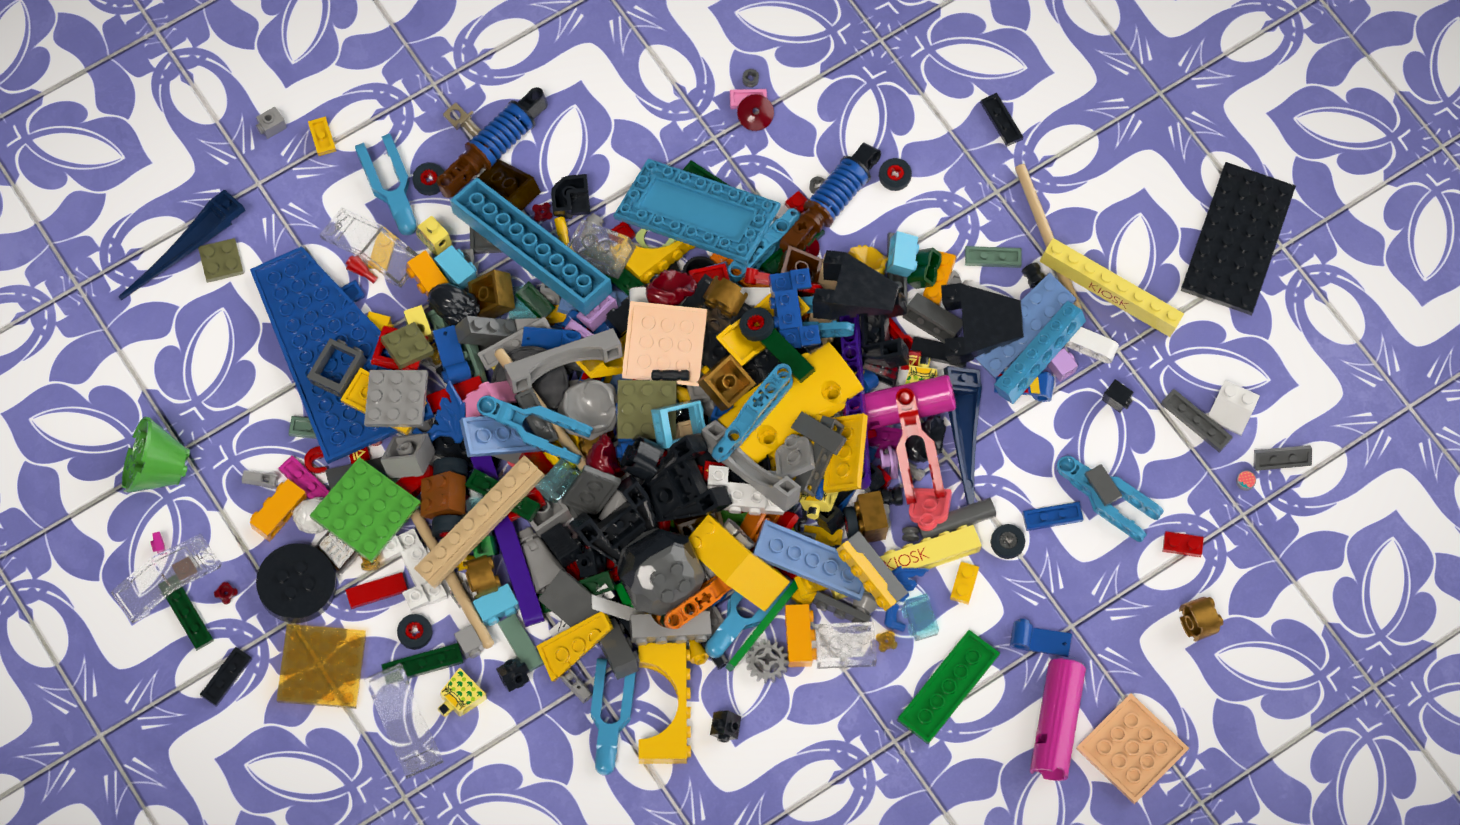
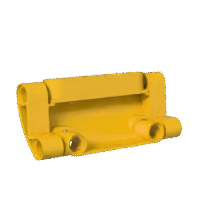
(821, 394)

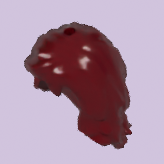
(670, 288)
(603, 456)

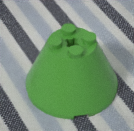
(154, 460)

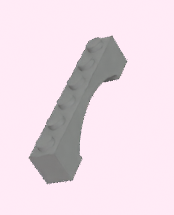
(599, 346)
(777, 489)

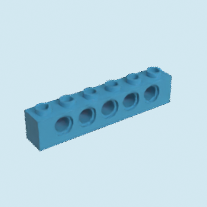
(1040, 352)

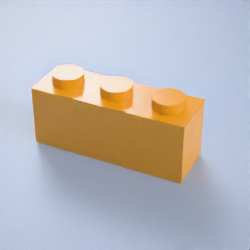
(425, 272)
(277, 509)
(799, 635)

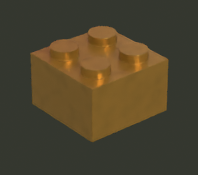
(493, 293)
(726, 382)
(871, 516)

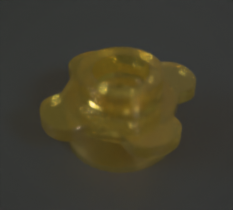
(886, 636)

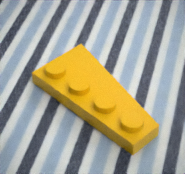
(572, 644)

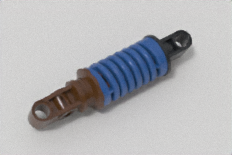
(493, 141)
(832, 196)

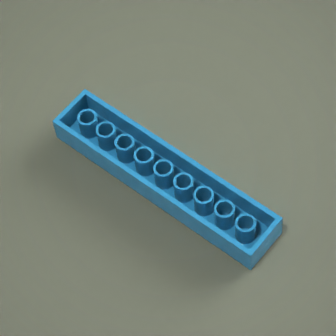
(531, 246)

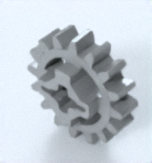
(774, 661)

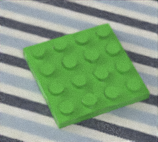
(365, 509)

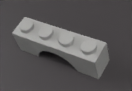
(645, 630)

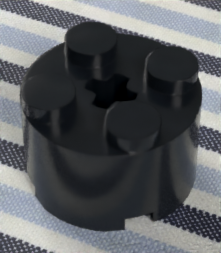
(641, 458)

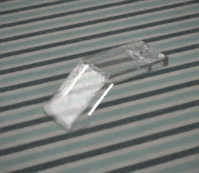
(371, 243)
(163, 575)
(403, 720)

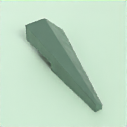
(469, 351)

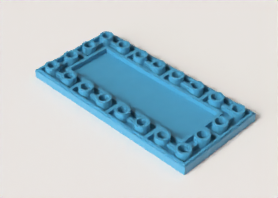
(697, 211)

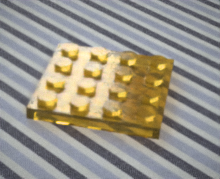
(321, 666)

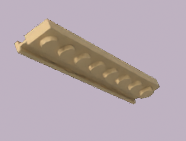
(479, 522)

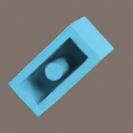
(902, 254)
(455, 267)
(496, 605)

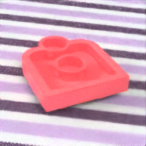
(928, 509)

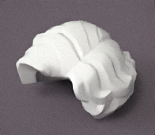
(302, 518)

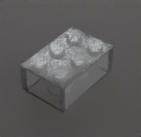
(602, 247)
(845, 645)

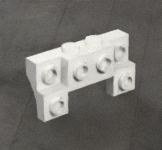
(743, 496)
(412, 552)

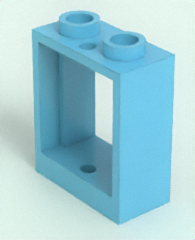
(662, 425)

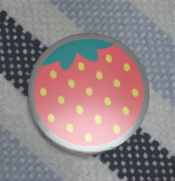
(1246, 480)

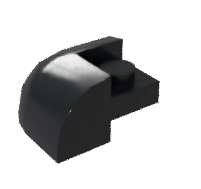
(571, 196)

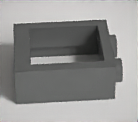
(329, 385)

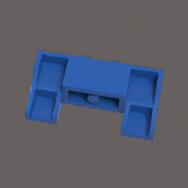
(787, 309)

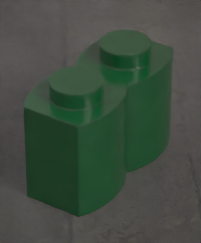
(926, 272)

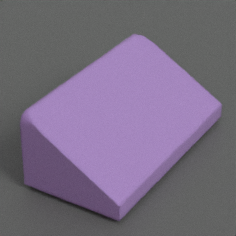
(598, 314)

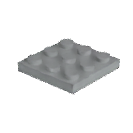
(396, 398)

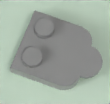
(794, 456)

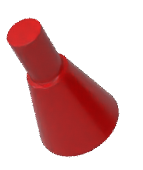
(357, 266)

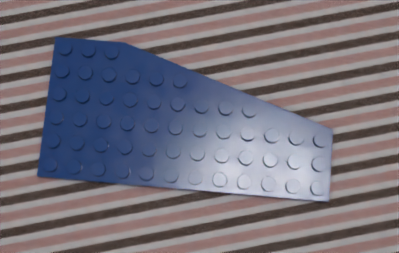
(305, 314)

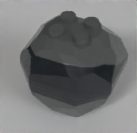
(659, 571)

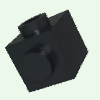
(1118, 396)

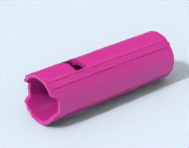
(931, 395)
(1058, 719)

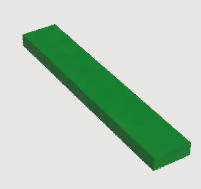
(762, 626)

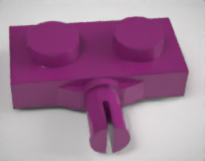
(885, 437)

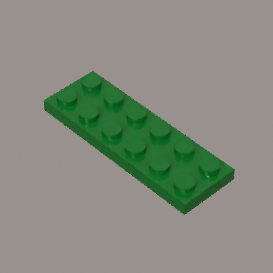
(948, 687)

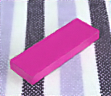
(299, 475)

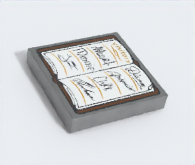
(337, 552)

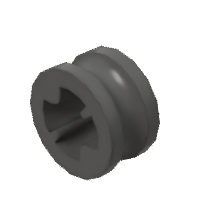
(750, 72)
(816, 180)
(910, 534)

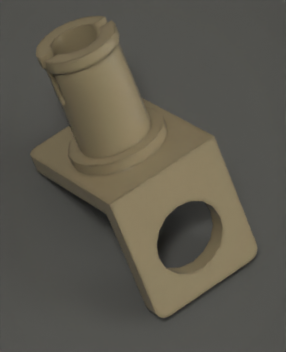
(464, 121)

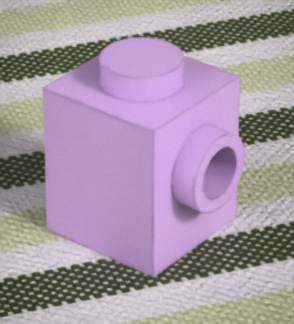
(1063, 365)

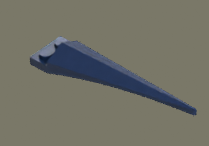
(211, 221)
(964, 422)

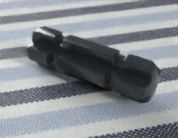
(670, 375)

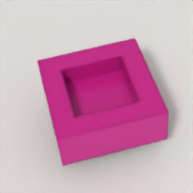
(157, 543)

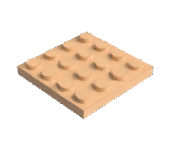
(664, 339)
(1132, 748)

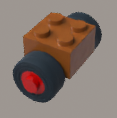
(444, 495)

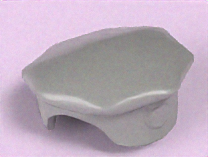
(591, 404)

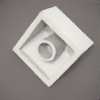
(1233, 407)

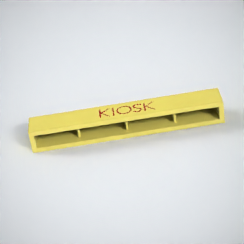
(1111, 287)
(932, 552)

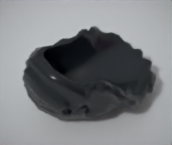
(452, 303)
(915, 446)

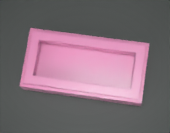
(738, 95)

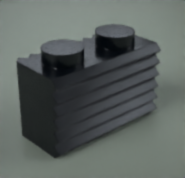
(562, 544)

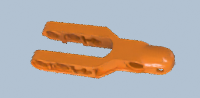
(708, 594)

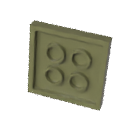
(635, 404)

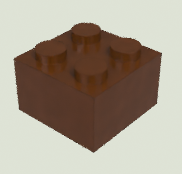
(797, 259)

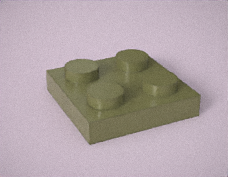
(220, 260)
(407, 345)

